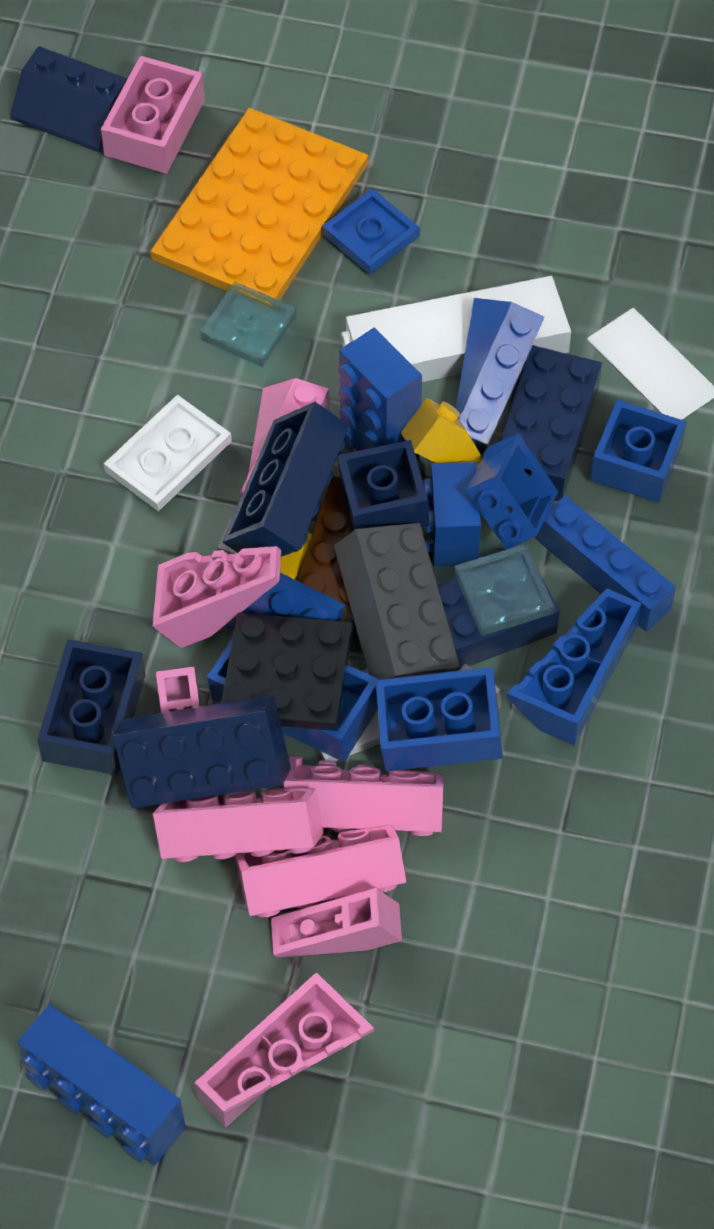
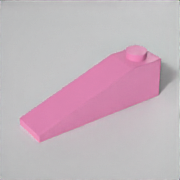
(206, 592)

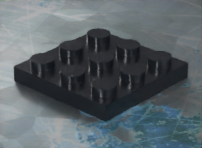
(293, 660)

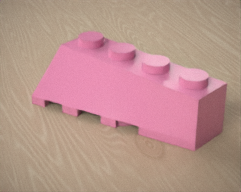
(278, 401)
(369, 799)
(239, 824)
(328, 871)
(289, 1040)

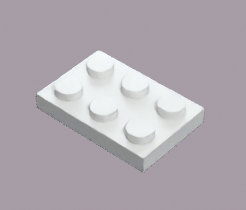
(167, 452)

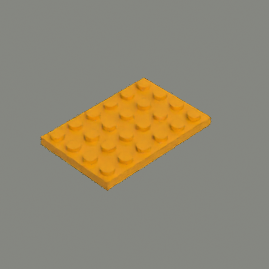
(260, 206)

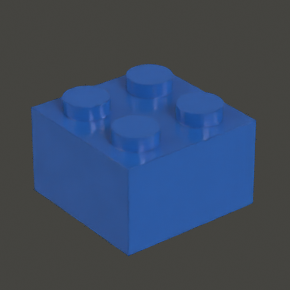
(638, 450)
(452, 514)

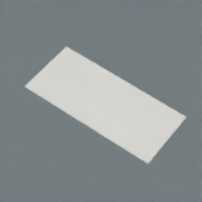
(653, 365)

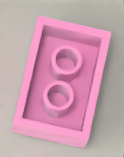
(153, 114)

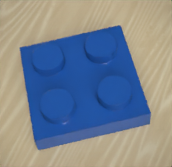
(371, 231)

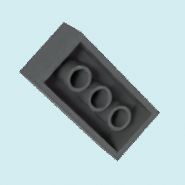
(396, 602)

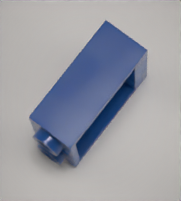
(533, 491)

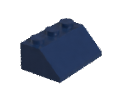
(65, 97)

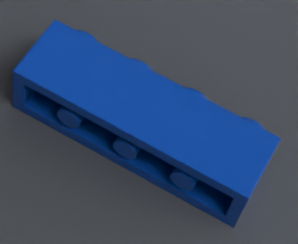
(605, 560)

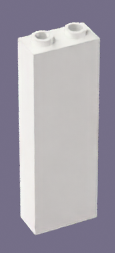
(436, 330)

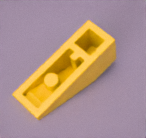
(440, 434)

